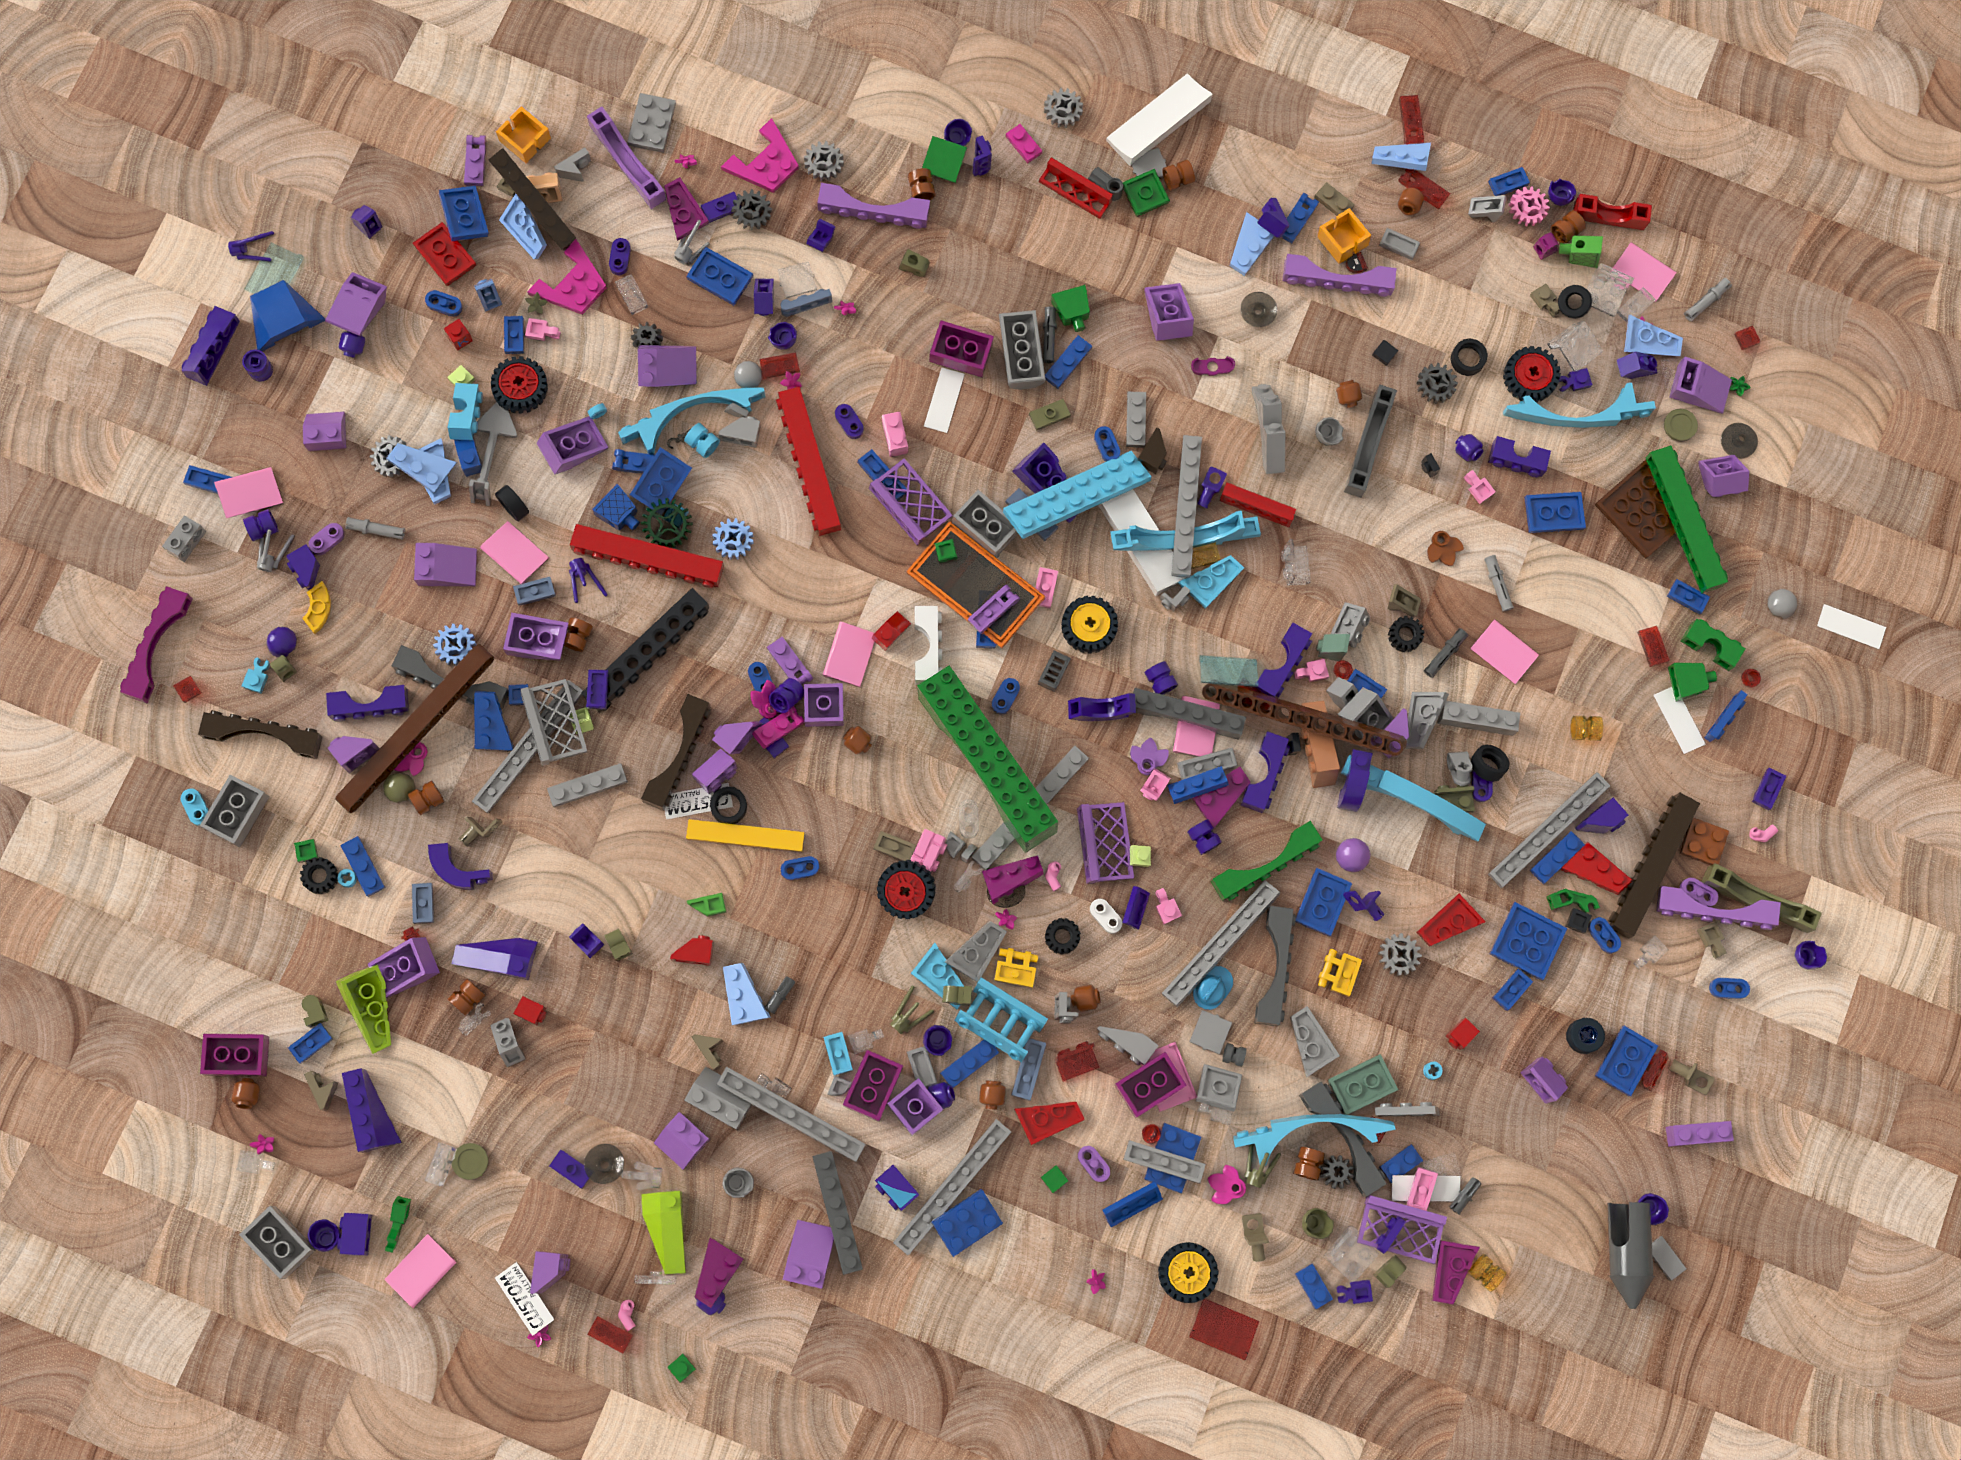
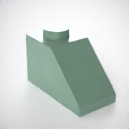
(1333, 646)

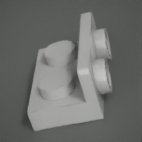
(1352, 621)
(1062, 1004)

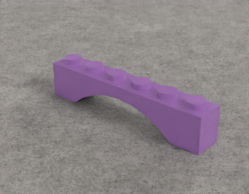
(617, 147)
(910, 212)
(1302, 271)
(1676, 901)

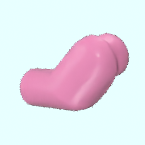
(1763, 836)
(1051, 875)
(625, 1314)

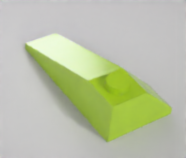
(367, 1003)
(665, 1224)

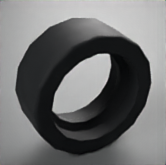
(1475, 345)
(512, 503)
(1495, 755)
(731, 791)

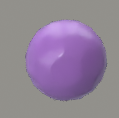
(1353, 855)

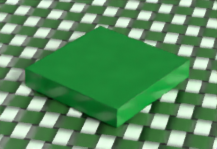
(944, 159)
(1145, 192)

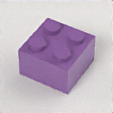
(823, 705)

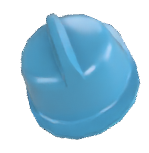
(1213, 988)

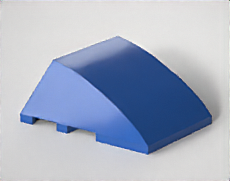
(279, 313)

